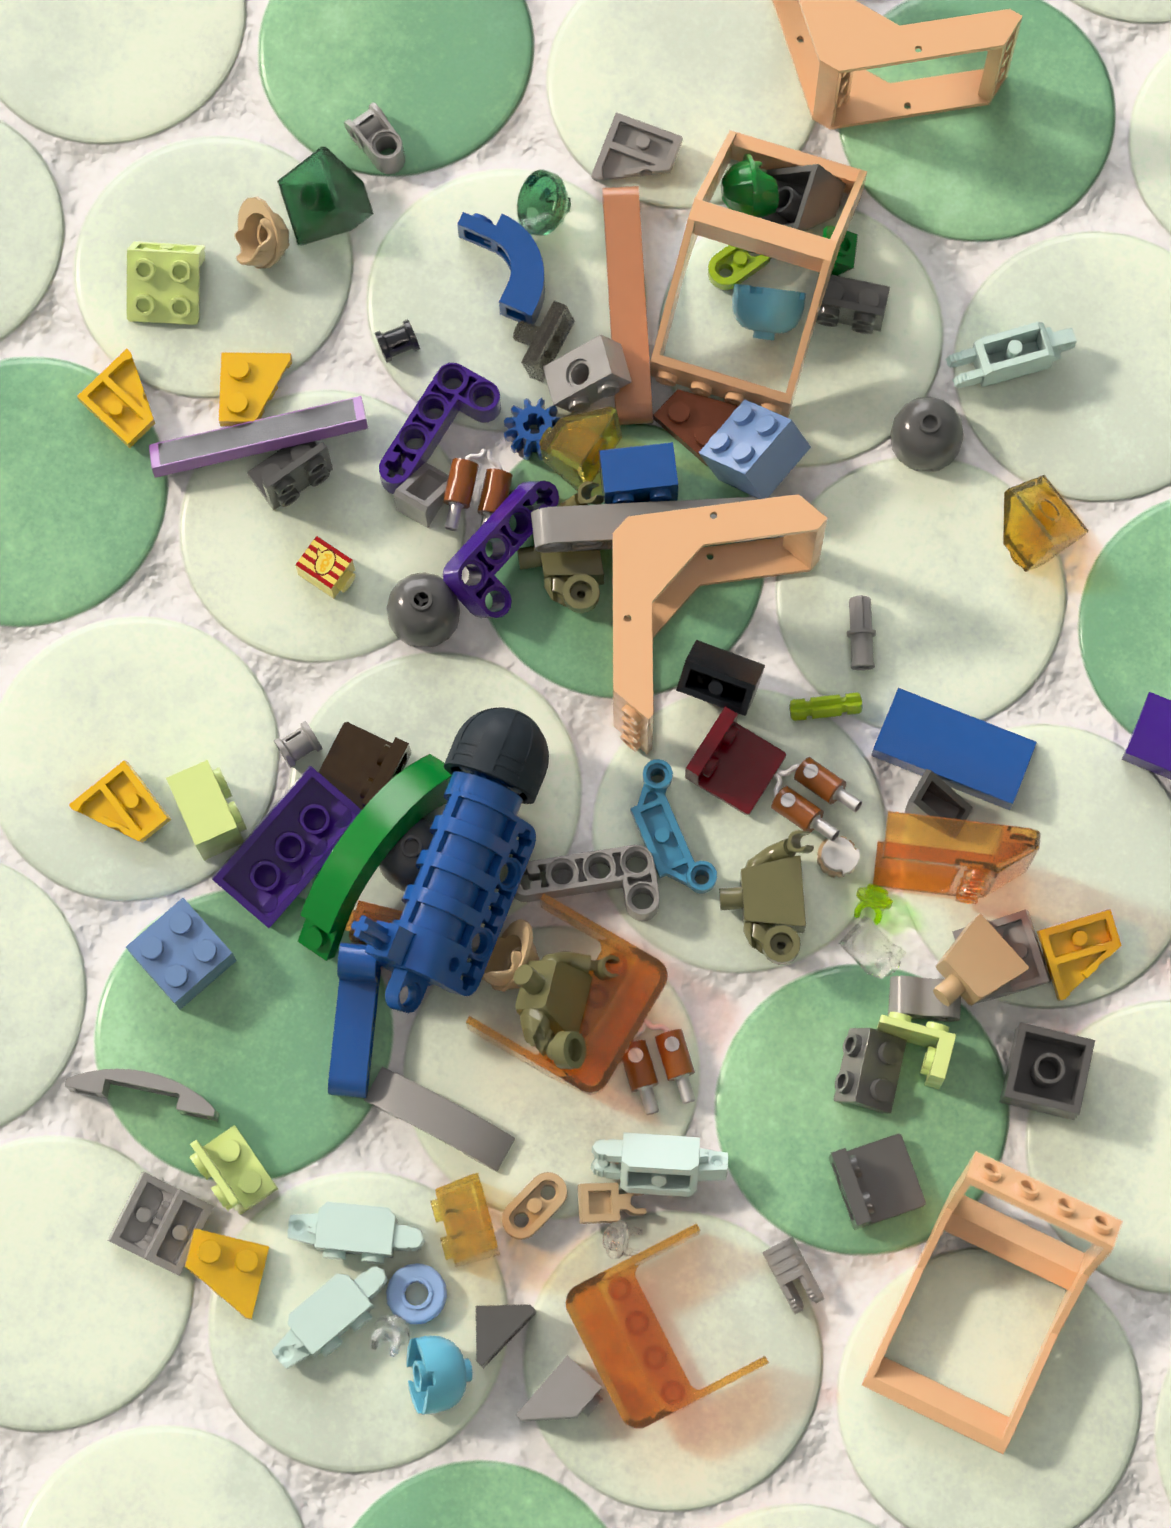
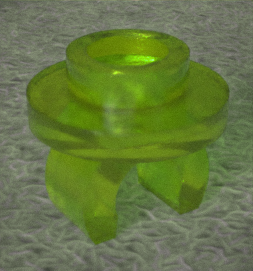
(875, 898)

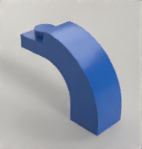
(514, 244)

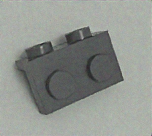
(870, 1069)

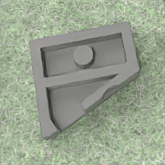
(635, 150)

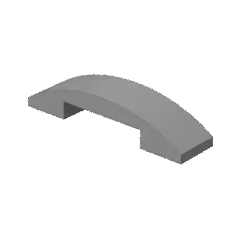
(98, 1083)
(440, 1118)

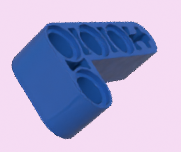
(354, 1021)

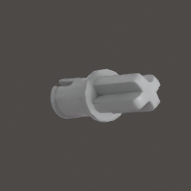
(861, 633)

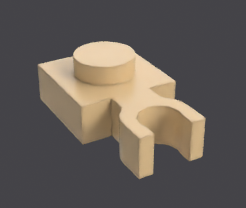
(603, 1203)

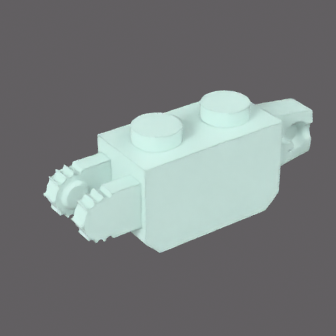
(1011, 354)
(658, 1163)
(354, 1230)
(328, 1315)

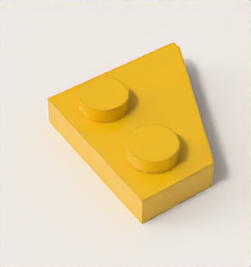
(248, 384)
(123, 804)
(1077, 949)
(228, 1267)

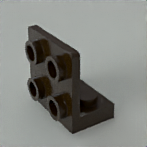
(363, 763)

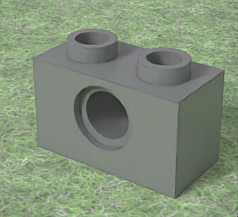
(587, 374)

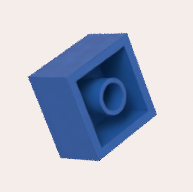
(639, 474)

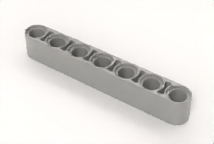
(593, 525)

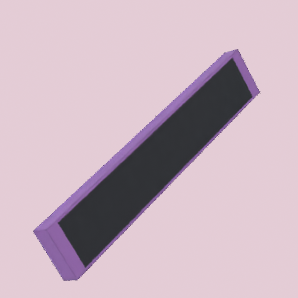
(258, 436)

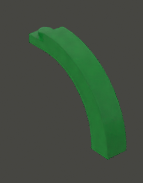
(364, 846)

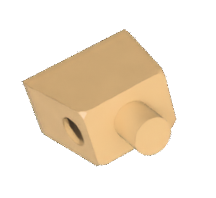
(977, 964)

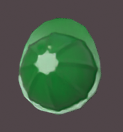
(749, 188)

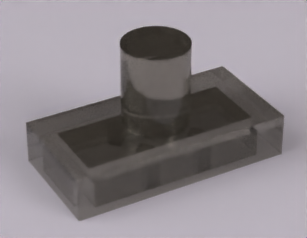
(545, 340)

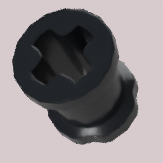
(397, 341)

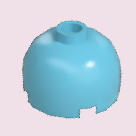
(767, 309)
(437, 1374)

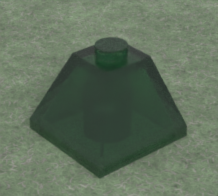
(323, 197)

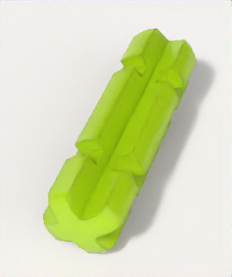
(825, 706)

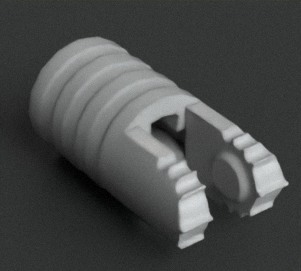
(789, 1265)

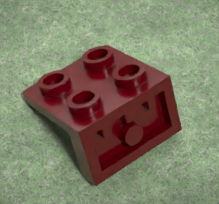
(734, 763)

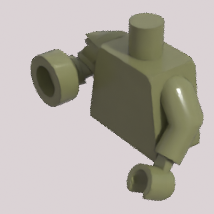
(573, 575)
(772, 899)
(554, 1002)

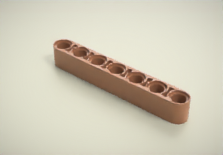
(628, 300)

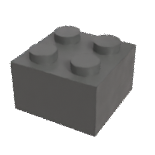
(1047, 1071)

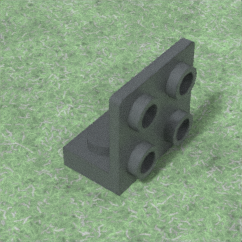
(853, 304)
(290, 472)
(877, 1181)

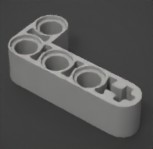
(584, 882)

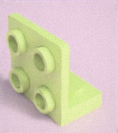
(164, 282)
(933, 1036)
(235, 1169)

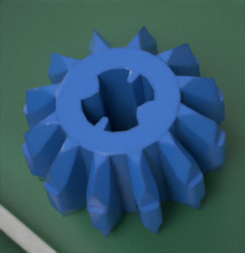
(518, 426)

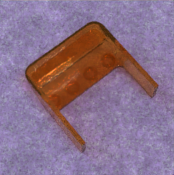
(952, 855)
(612, 1010)
(631, 1345)

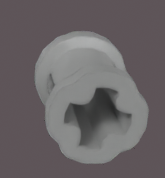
(298, 744)

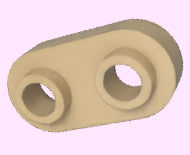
(534, 1206)

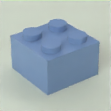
(754, 449)
(181, 953)

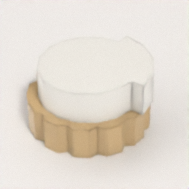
(838, 857)

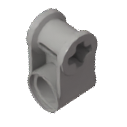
(373, 135)

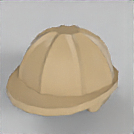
(260, 234)
(510, 952)

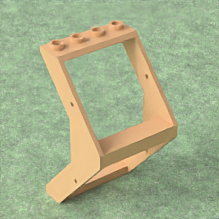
(849, 38)
(761, 238)
(664, 561)
(1013, 1243)

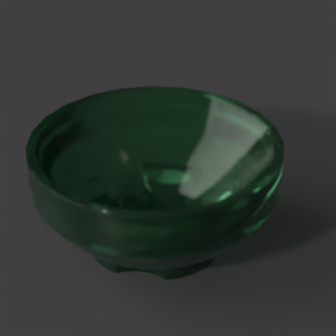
(537, 200)

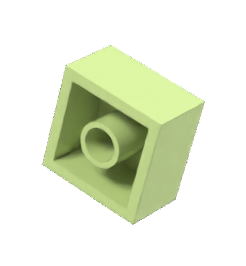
(204, 807)

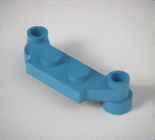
(663, 835)

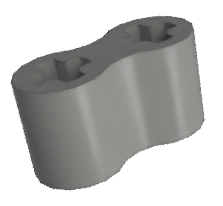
(916, 999)

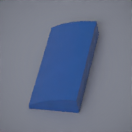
(955, 747)

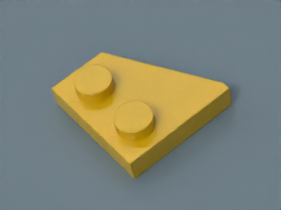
(120, 400)

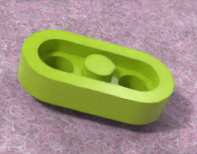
(738, 262)

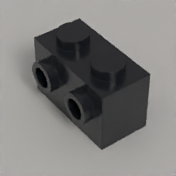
(720, 677)

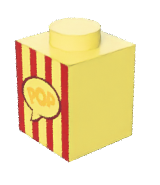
(326, 568)

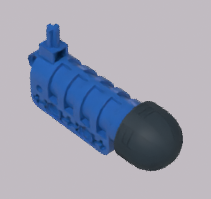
(494, 769)

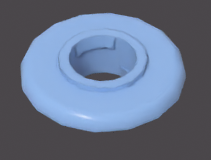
(430, 1279)

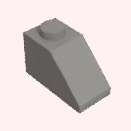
(563, 1395)

